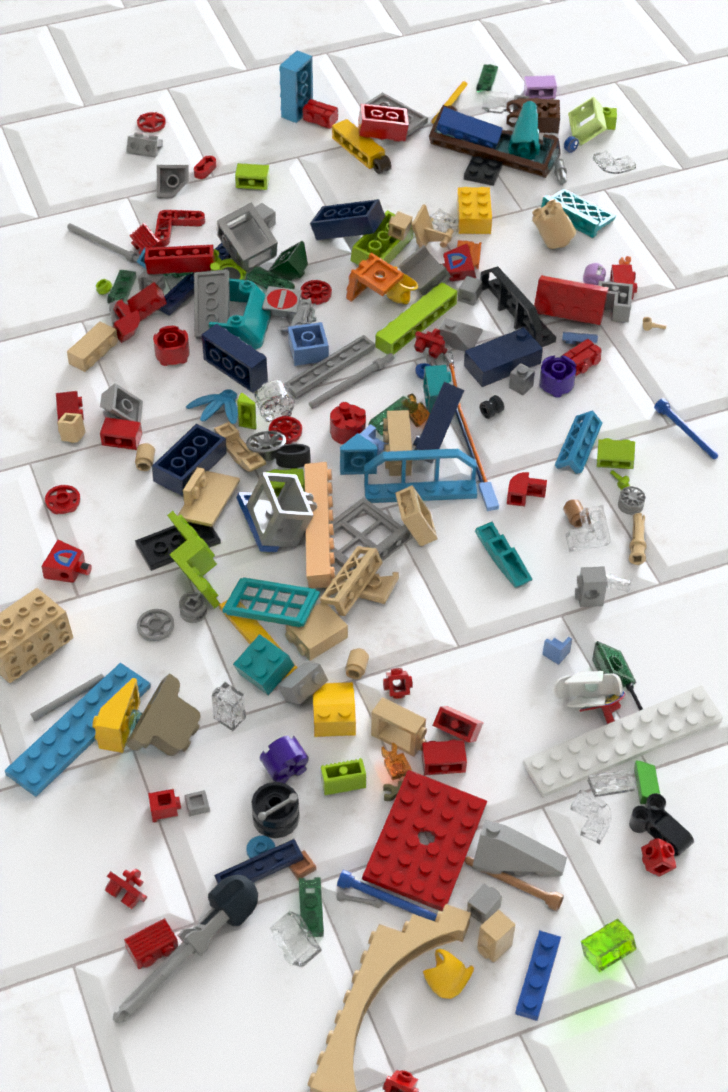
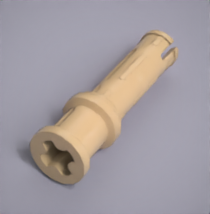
(638, 544)

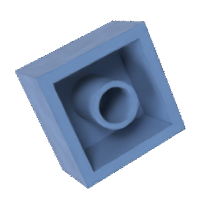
(308, 343)

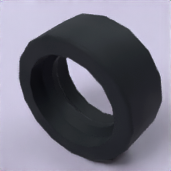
(293, 456)

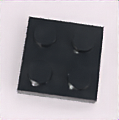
(483, 170)

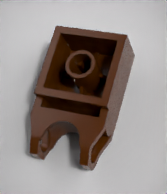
(547, 110)

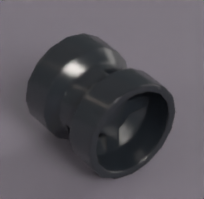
(490, 407)

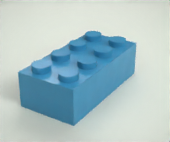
(295, 85)

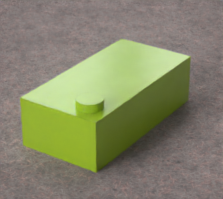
(379, 243)

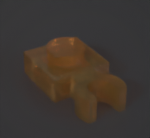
(417, 411)
(395, 764)

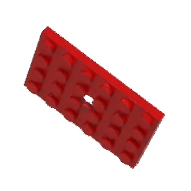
(421, 870)

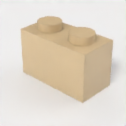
(495, 936)

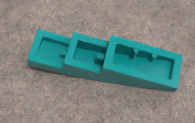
(503, 555)

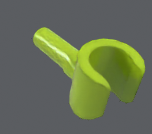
(622, 481)

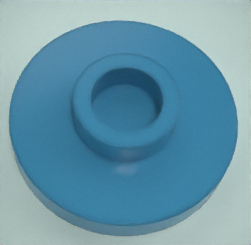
(259, 845)

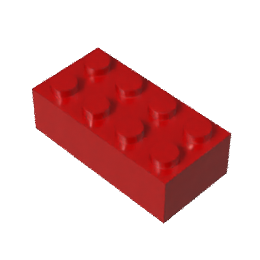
(570, 300)

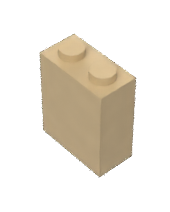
(320, 632)

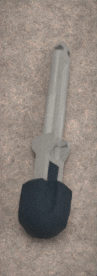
(231, 902)

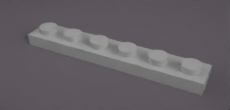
(330, 365)

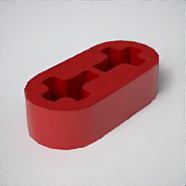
(204, 167)

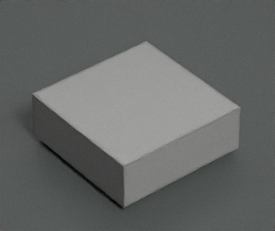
(197, 803)

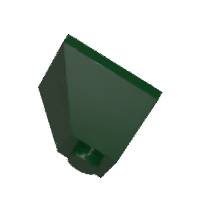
(291, 262)

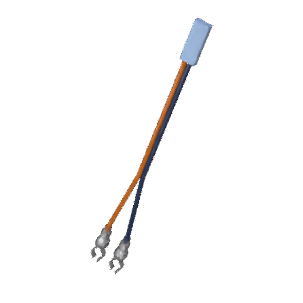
(485, 487)

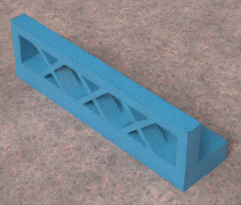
(581, 443)

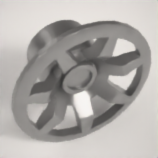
(266, 447)

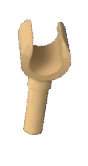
(648, 325)

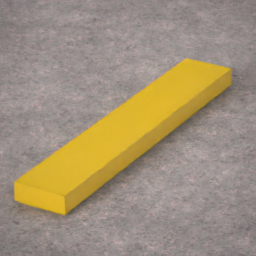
(250, 630)

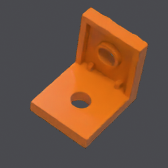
(366, 277)

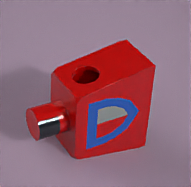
(459, 263)
(65, 563)

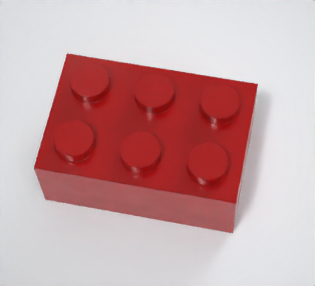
(383, 122)

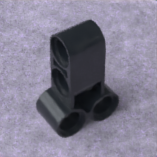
(660, 824)

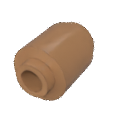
(572, 511)

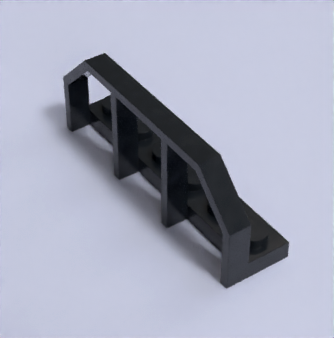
(517, 304)

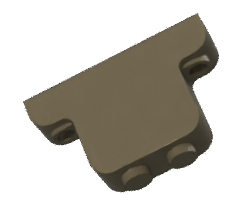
(165, 721)

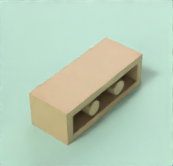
(92, 346)

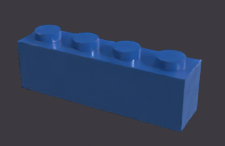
(469, 128)

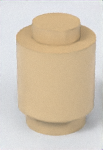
(144, 457)
(356, 663)

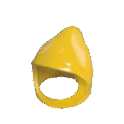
(402, 290)
(448, 976)

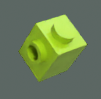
(610, 116)

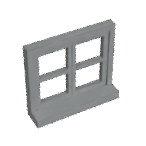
(399, 536)

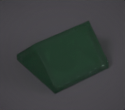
(612, 662)

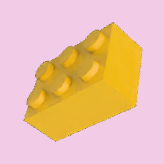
(474, 210)

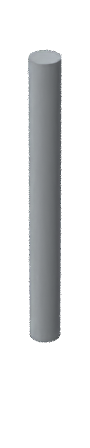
(66, 697)

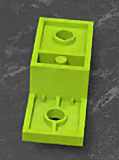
(194, 558)

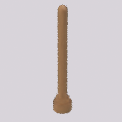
(552, 899)

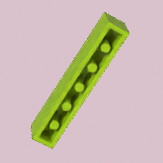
(416, 318)

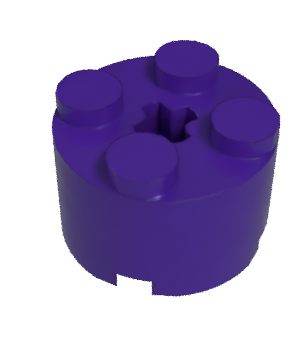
(557, 375)
(284, 759)

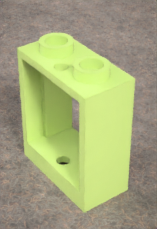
(593, 127)

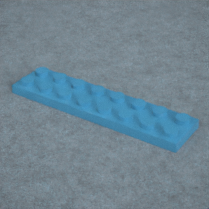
(69, 735)

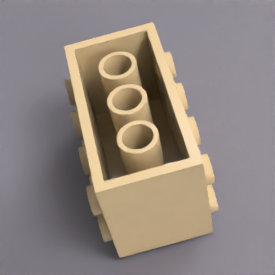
(30, 633)

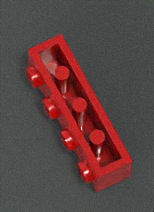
(179, 259)

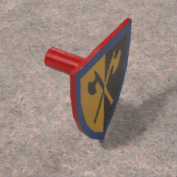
(611, 705)

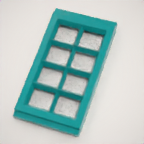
(271, 602)

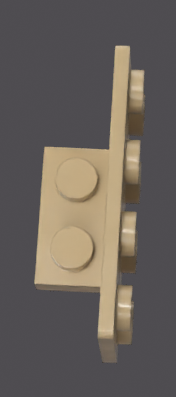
(207, 496)

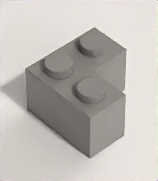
(618, 299)

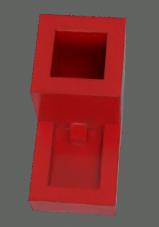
(127, 322)
(523, 486)

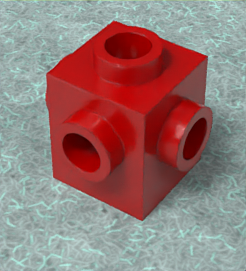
(402, 688)
(658, 857)
(401, 1082)

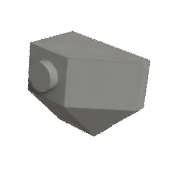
(171, 179)

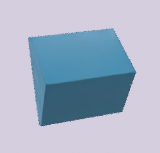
(356, 454)

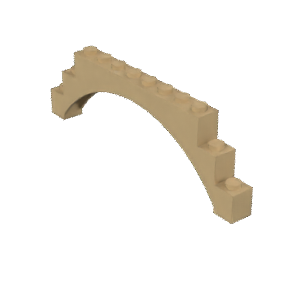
(386, 955)

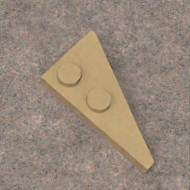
(378, 588)

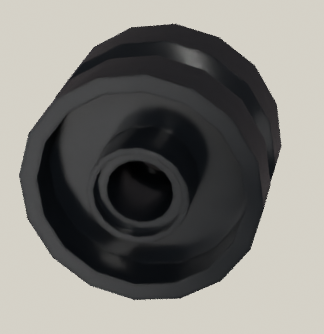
(283, 820)

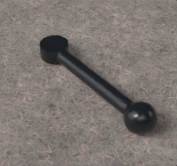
(630, 687)

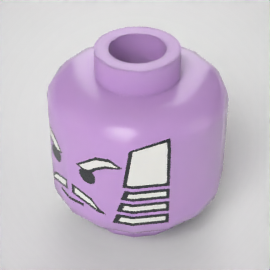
(594, 273)

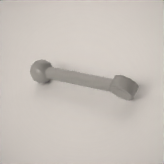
(292, 798)
(341, 897)

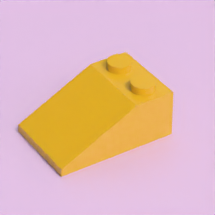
(334, 710)
(113, 718)

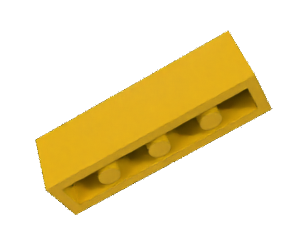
(361, 148)

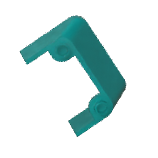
(254, 323)

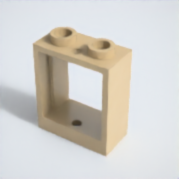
(416, 516)
(399, 726)

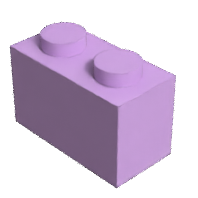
(540, 87)

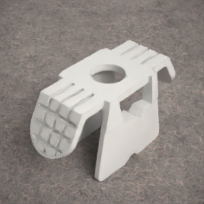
(575, 686)

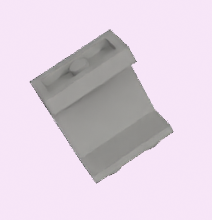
(424, 270)

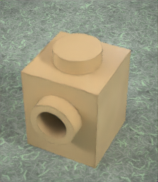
(400, 225)
(71, 427)

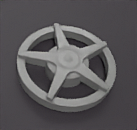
(155, 625)

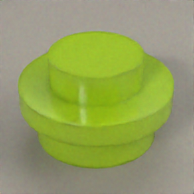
(103, 286)

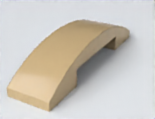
(237, 448)

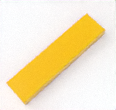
(452, 98)

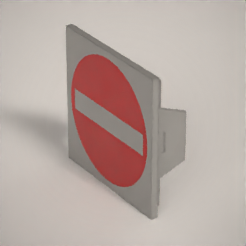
(281, 301)

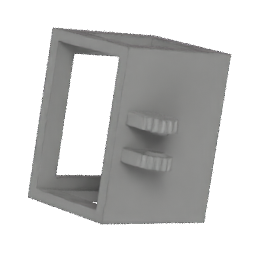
(244, 238)
(283, 518)

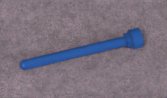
(662, 406)
(346, 880)

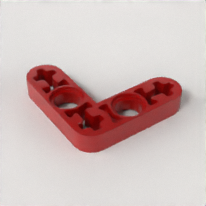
(169, 218)

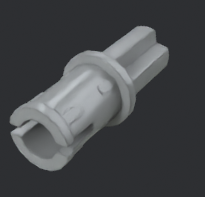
(560, 171)

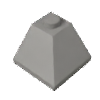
(459, 335)
(121, 403)

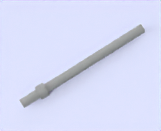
(130, 255)
(377, 365)

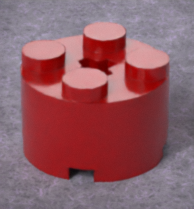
(171, 345)
(346, 422)

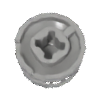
(630, 501)
(190, 613)

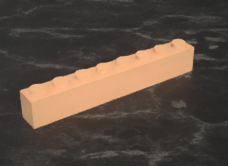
(319, 531)

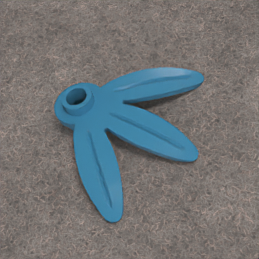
(227, 397)

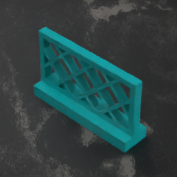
(581, 218)

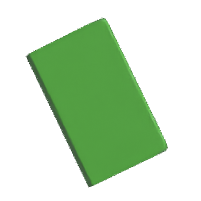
(646, 780)

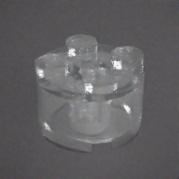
(274, 400)

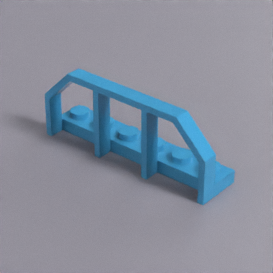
(427, 490)

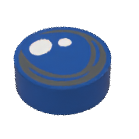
(571, 144)

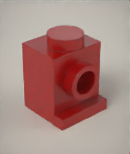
(164, 804)

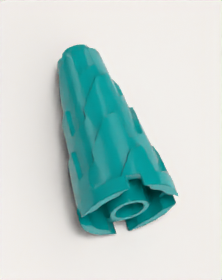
(525, 136)

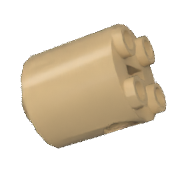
(553, 225)

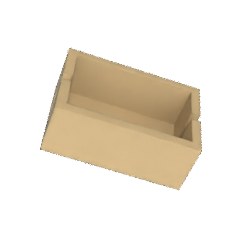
(397, 439)

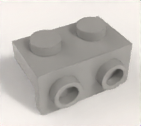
(143, 145)

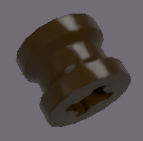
(381, 164)

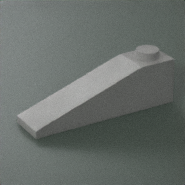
(506, 849)

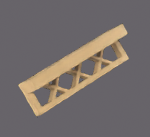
(357, 579)

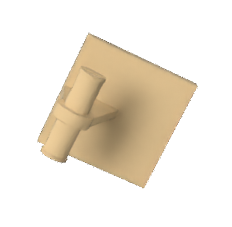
(425, 232)

